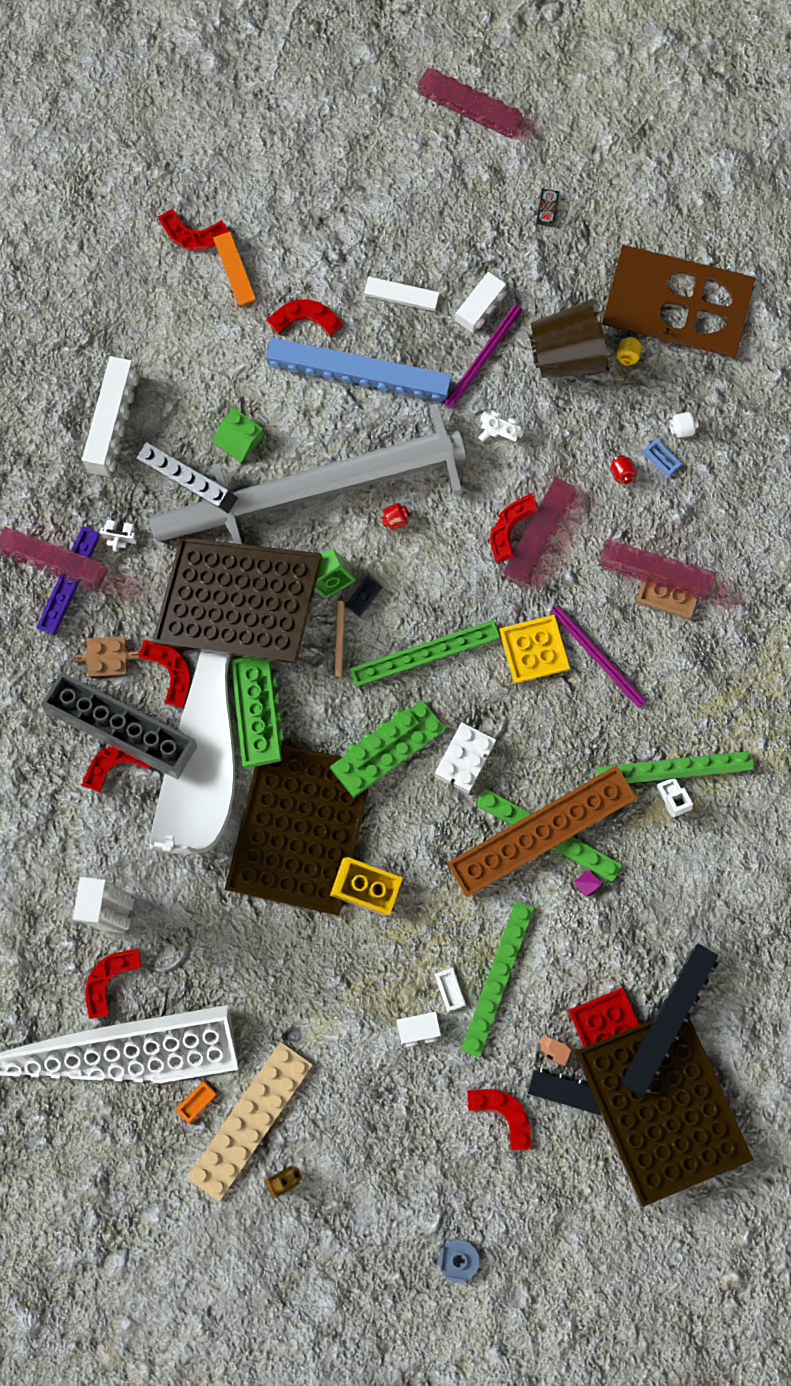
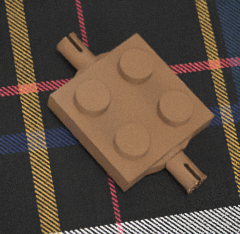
(106, 656)

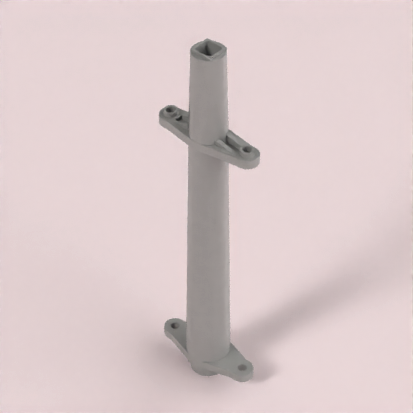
(341, 476)

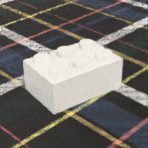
(465, 758)

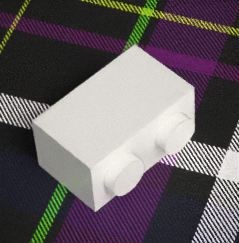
(418, 1028)

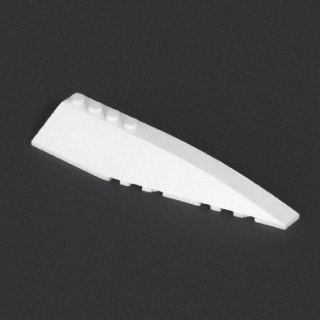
(138, 1050)

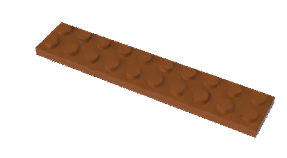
(541, 830)

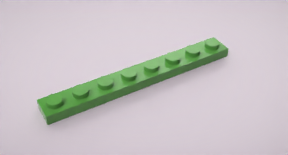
(424, 653)
(684, 767)
(569, 848)
(497, 979)

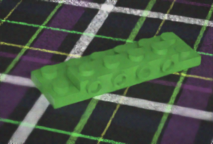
(257, 711)
(387, 747)

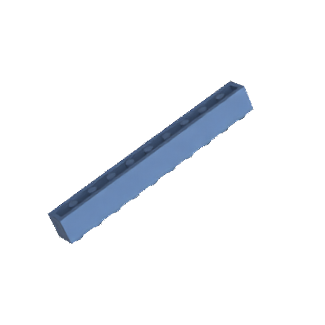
(358, 369)

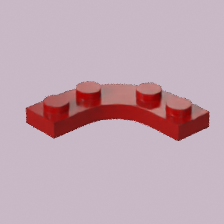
(188, 238)
(301, 310)
(508, 518)
(176, 667)
(103, 763)
(102, 974)
(507, 1106)

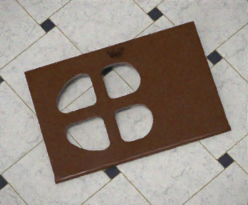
(642, 290)

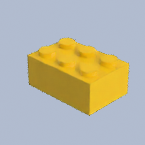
(366, 886)

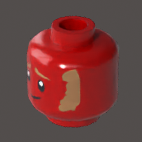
(395, 516)

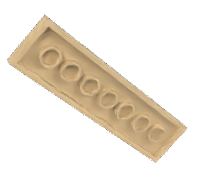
(249, 1121)

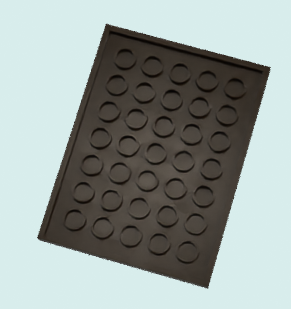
(238, 599)
(296, 832)
(677, 1130)

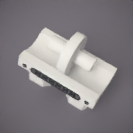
(110, 532)

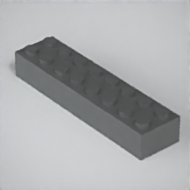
(119, 725)

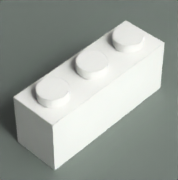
(481, 302)

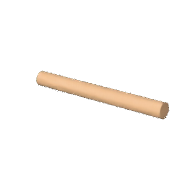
(339, 639)

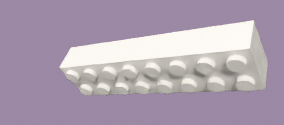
(103, 905)

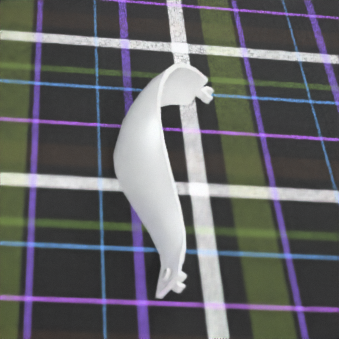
(199, 803)

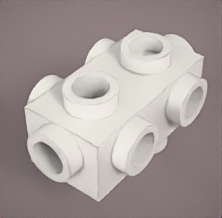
(497, 425)

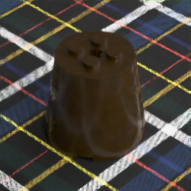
(570, 342)

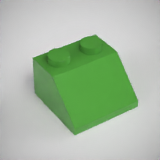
(238, 435)
(334, 574)

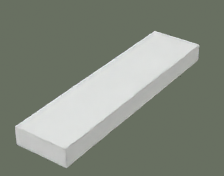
(401, 294)

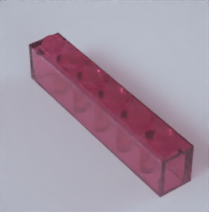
(470, 103)
(539, 531)
(52, 558)
(657, 569)

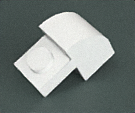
(675, 798)

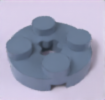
(465, 1270)

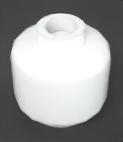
(683, 425)

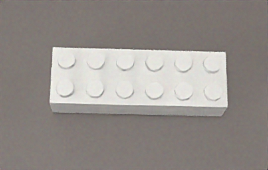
(110, 417)

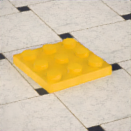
(534, 649)

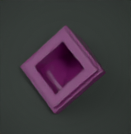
(587, 883)

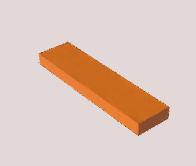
(234, 269)

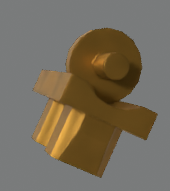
(283, 1181)

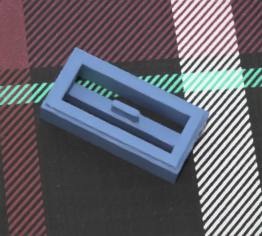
(647, 453)

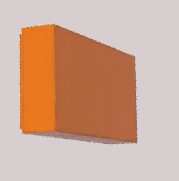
(196, 1102)

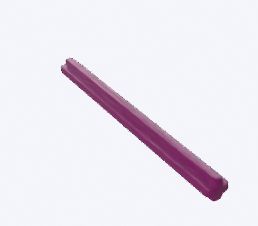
(483, 356)
(598, 656)

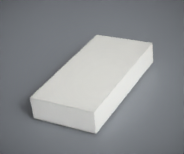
(450, 989)

